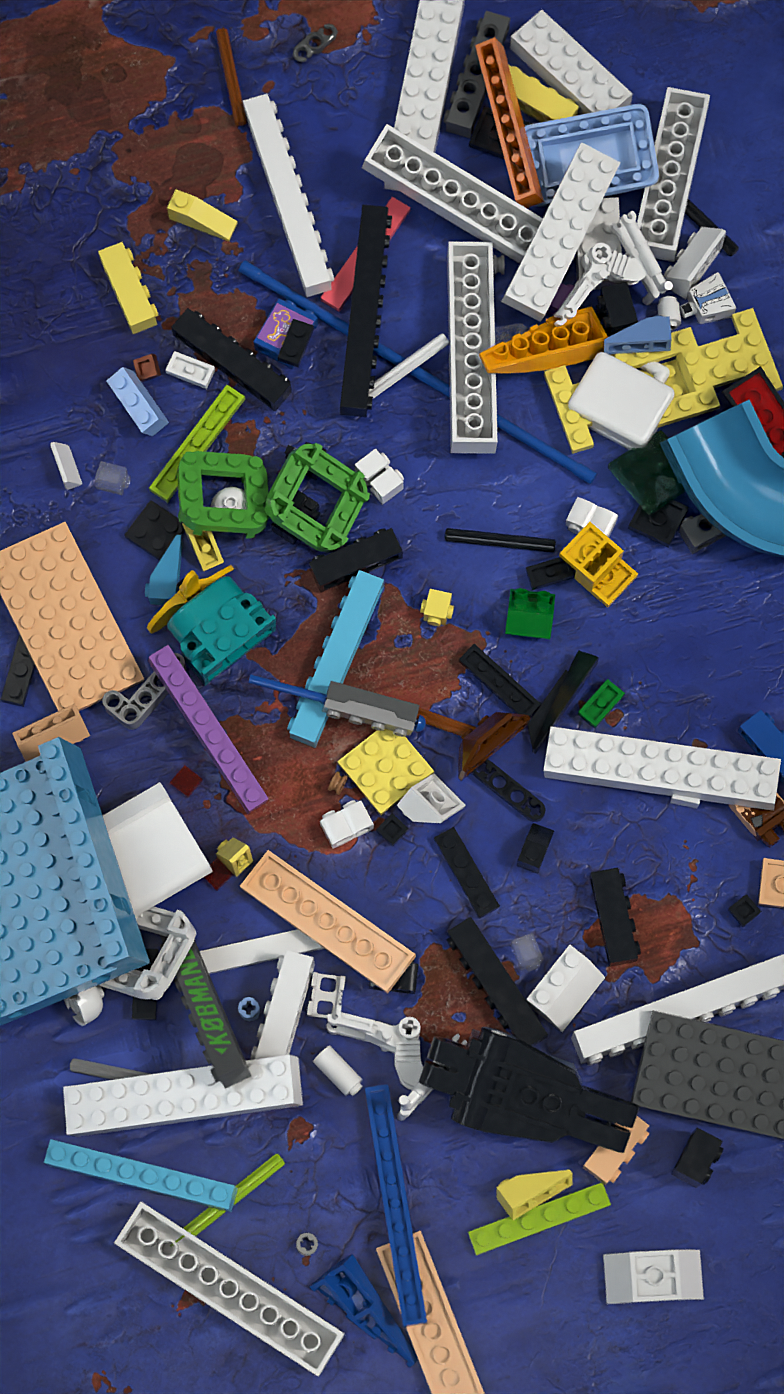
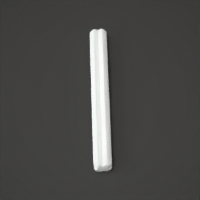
(409, 364)

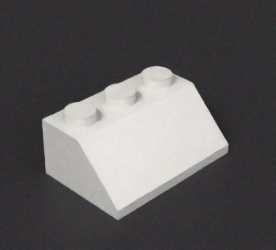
(695, 260)
(565, 988)

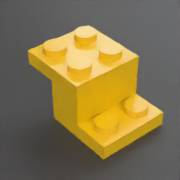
(598, 564)

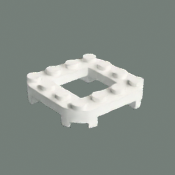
(154, 982)

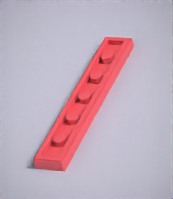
(343, 282)

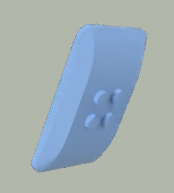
(616, 132)

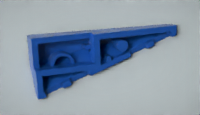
(353, 1292)

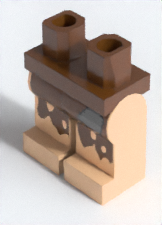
(762, 821)

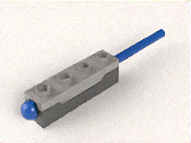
(357, 706)

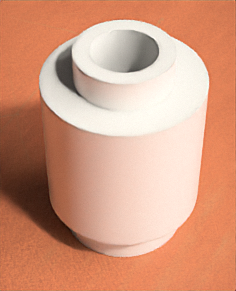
(670, 307)

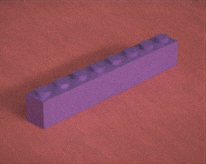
(207, 729)

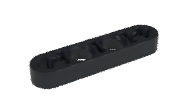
(511, 786)

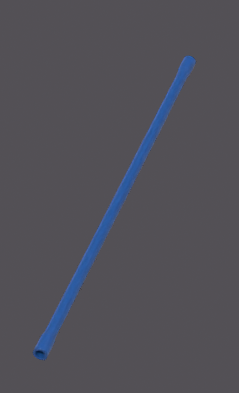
(258, 275)

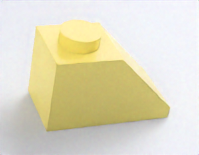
(204, 548)

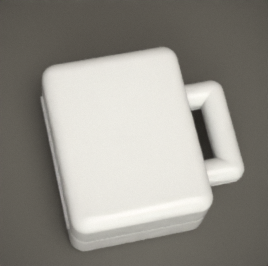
(623, 400)

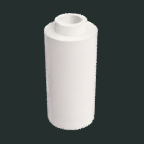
(338, 1071)

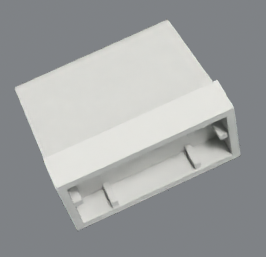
(153, 848)

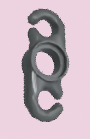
(305, 46)

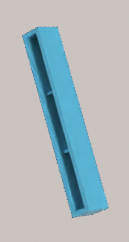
(338, 654)
(140, 1175)

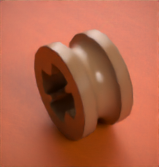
(337, 783)

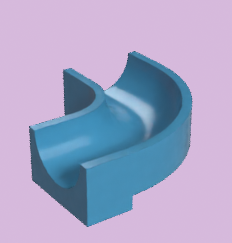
(733, 477)

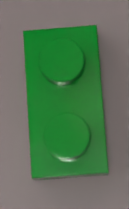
(601, 703)

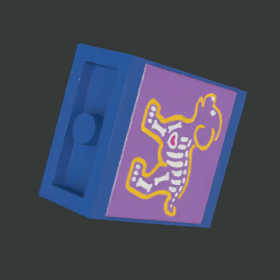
(277, 325)

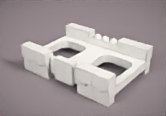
(319, 995)

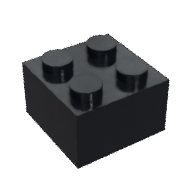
(616, 308)
(696, 1158)

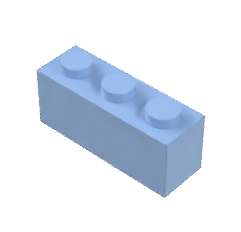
(137, 401)

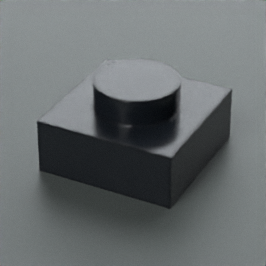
(392, 829)
(744, 910)

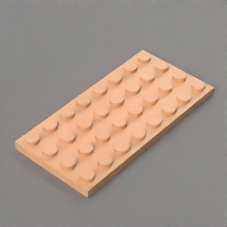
(65, 620)

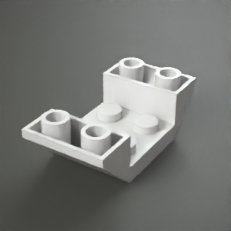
(653, 1276)

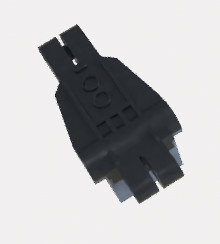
(522, 1092)

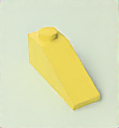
(200, 215)
(234, 855)
(530, 1190)

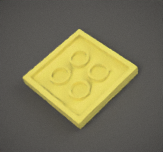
(385, 768)

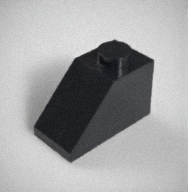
(535, 848)

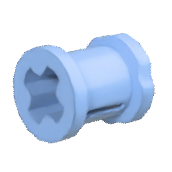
(254, 1013)

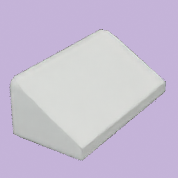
(66, 465)

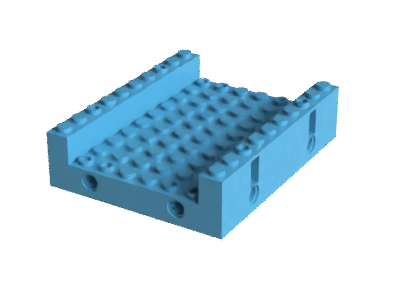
(60, 886)

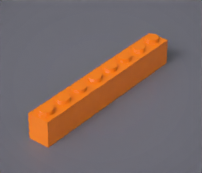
(509, 123)

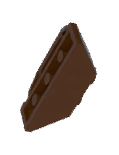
(487, 739)

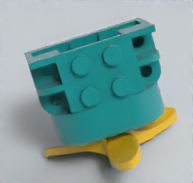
(213, 622)

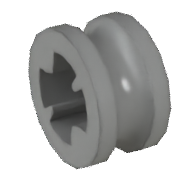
(498, 264)
(303, 1251)

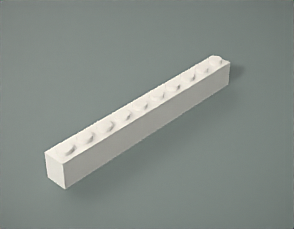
(287, 195)

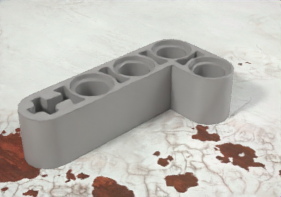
(134, 705)

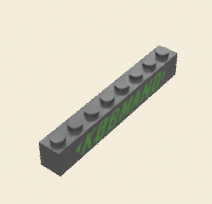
(210, 1019)

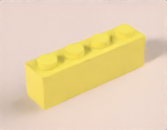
(538, 100)
(127, 287)

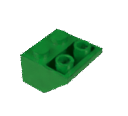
(530, 613)

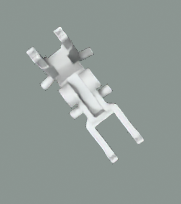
(617, 268)
(392, 1039)

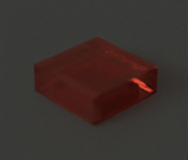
(186, 781)
(219, 876)

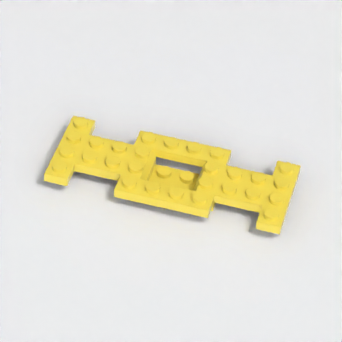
(691, 375)

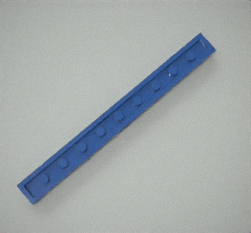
(396, 1206)

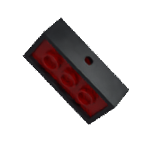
(765, 402)

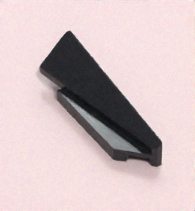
(560, 698)

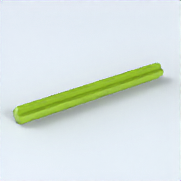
(244, 1188)

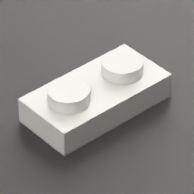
(190, 370)

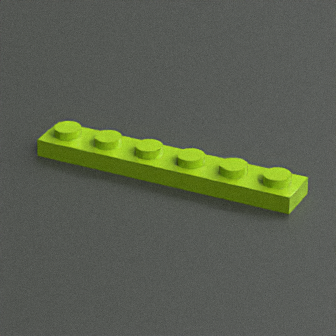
(199, 439)
(539, 1218)

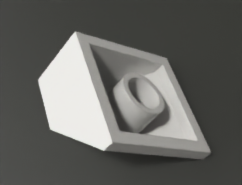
(430, 801)

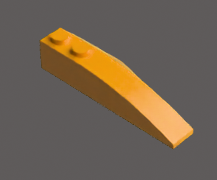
(548, 345)

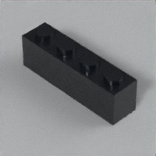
(362, 555)
(613, 917)

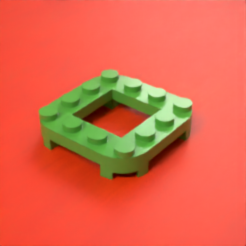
(283, 513)
(200, 518)

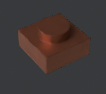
(147, 367)

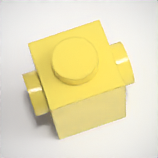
(437, 607)

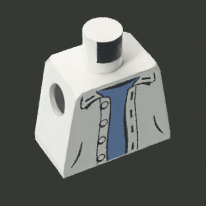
(709, 301)

